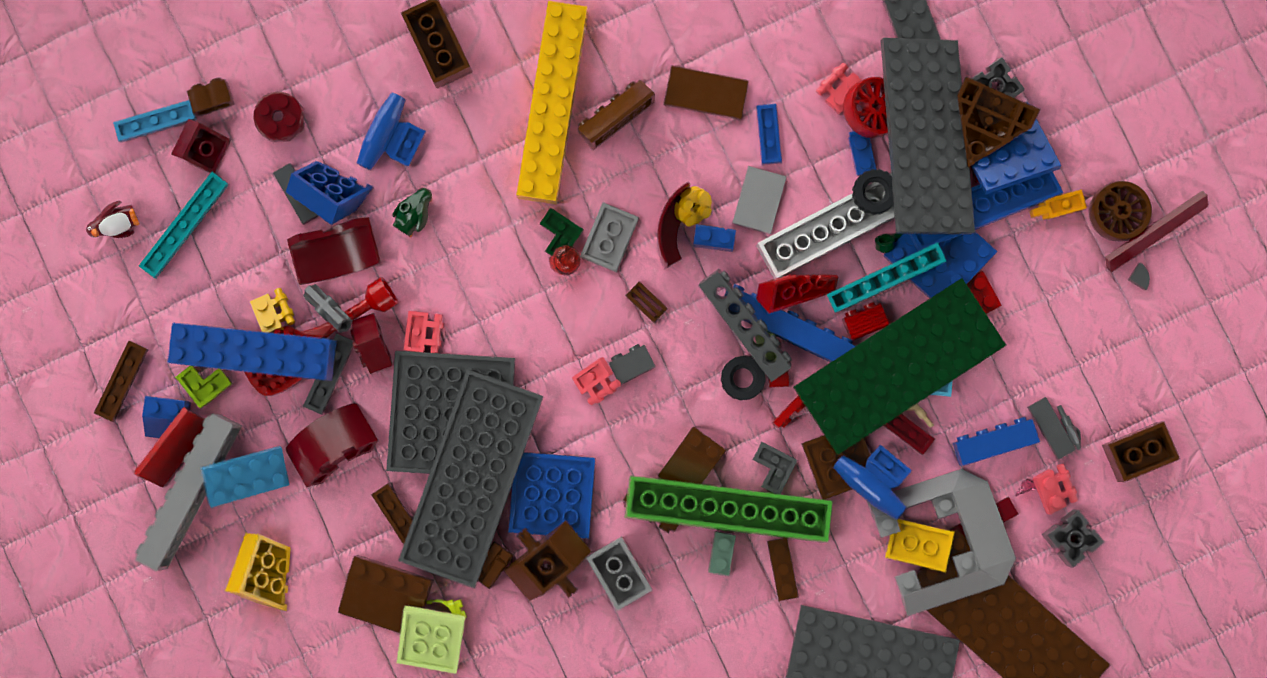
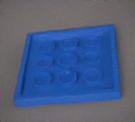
(1017, 161)
(963, 257)
(552, 491)

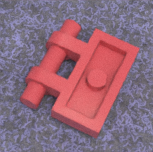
(837, 96)
(417, 330)
(592, 376)
(1049, 489)

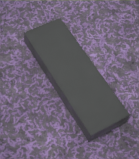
(283, 176)
(1051, 428)

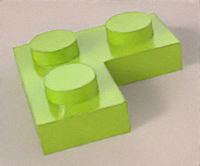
(201, 389)

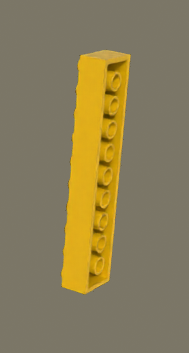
(552, 102)

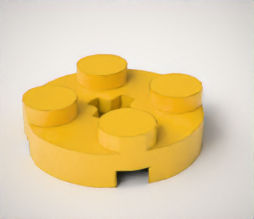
(699, 212)

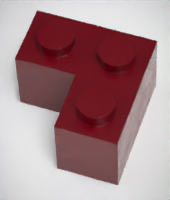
(370, 343)

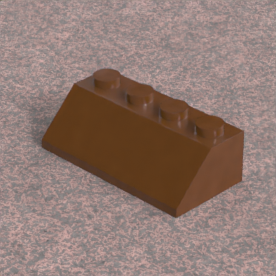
(616, 114)

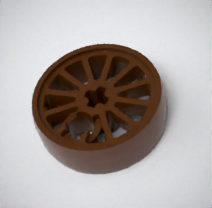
(1099, 199)

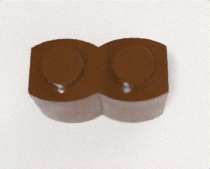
(210, 97)

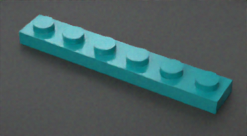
(183, 225)

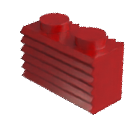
(865, 321)

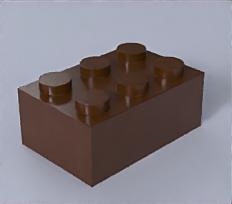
(1140, 452)

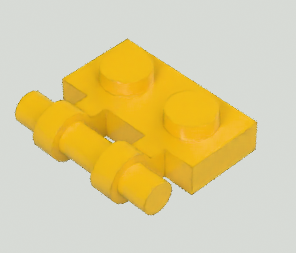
(267, 315)

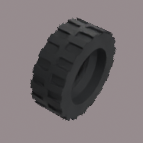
(859, 192)
(735, 391)

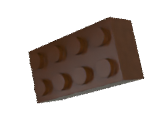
(436, 42)

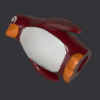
(113, 222)

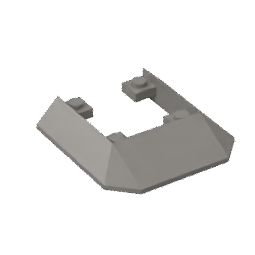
(990, 547)

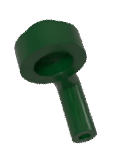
(886, 242)

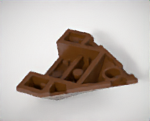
(990, 119)

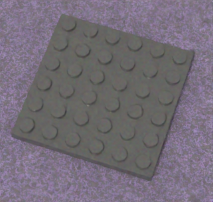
(424, 399)

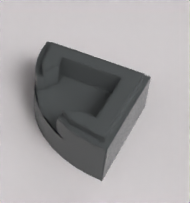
(1140, 276)

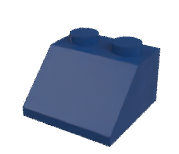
(160, 413)

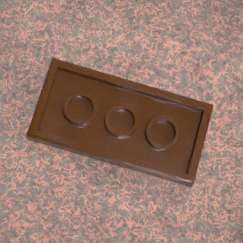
(706, 92)

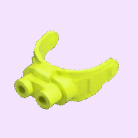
(454, 606)

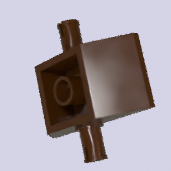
(561, 548)

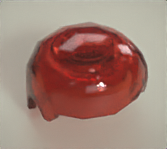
(565, 260)

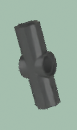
(327, 308)

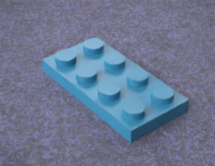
(245, 476)

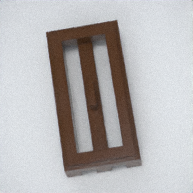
(634, 290)

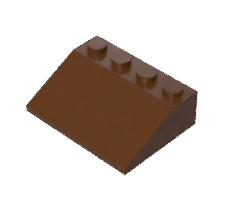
(380, 593)

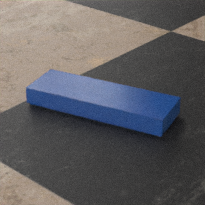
(769, 134)

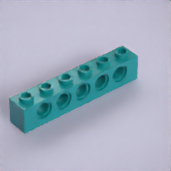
(886, 278)

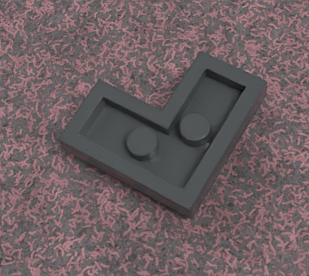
(779, 465)

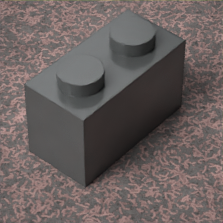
(632, 364)

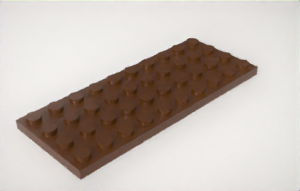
(1011, 628)

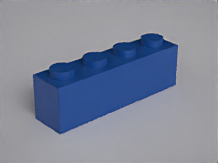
(995, 442)

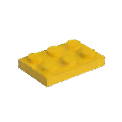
(920, 545)

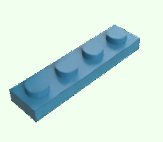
(154, 121)

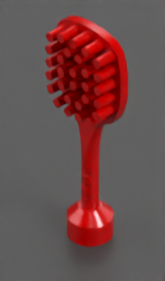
(378, 297)

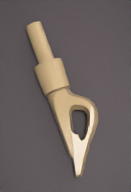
(921, 414)

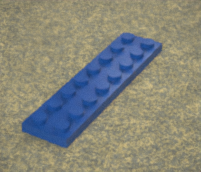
(999, 205)

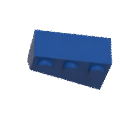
(326, 191)

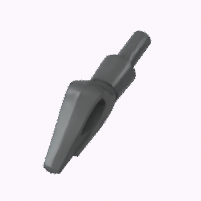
(1073, 432)

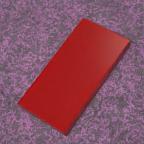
(171, 448)

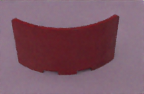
(668, 230)
(334, 252)
(329, 441)

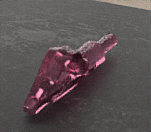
(1022, 490)

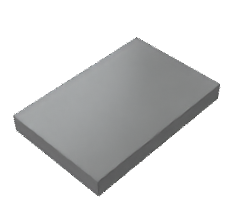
(759, 200)
(609, 237)

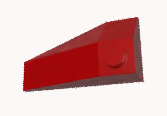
(793, 290)

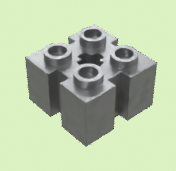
(997, 73)
(1085, 539)

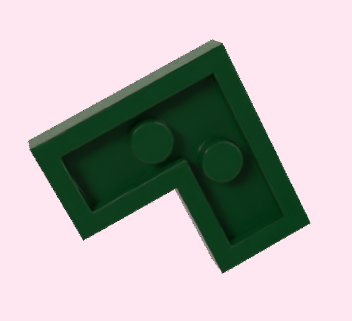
(564, 230)

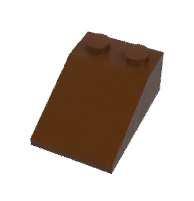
(692, 459)

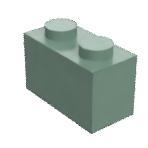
(721, 553)

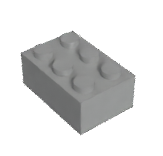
(619, 573)

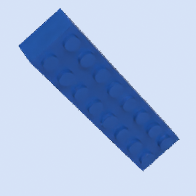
(252, 351)

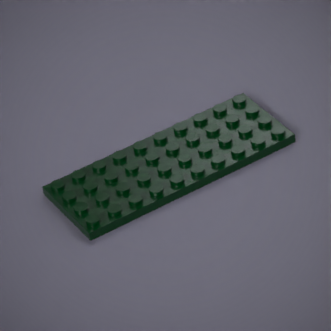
(899, 366)

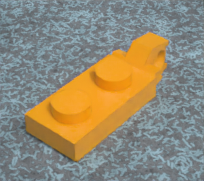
(1060, 205)

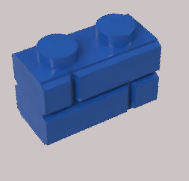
(714, 238)

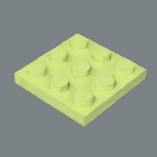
(430, 639)

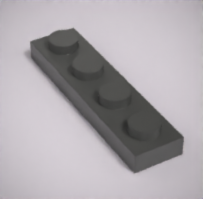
(323, 389)

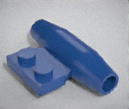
(389, 135)
(876, 480)

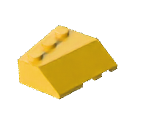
(261, 571)

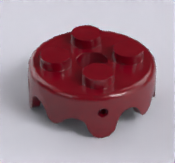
(287, 127)

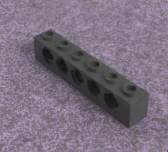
(771, 368)

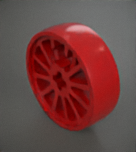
(871, 105)

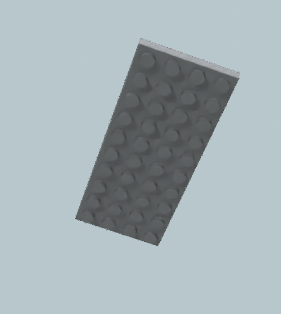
(926, 137)
(471, 478)

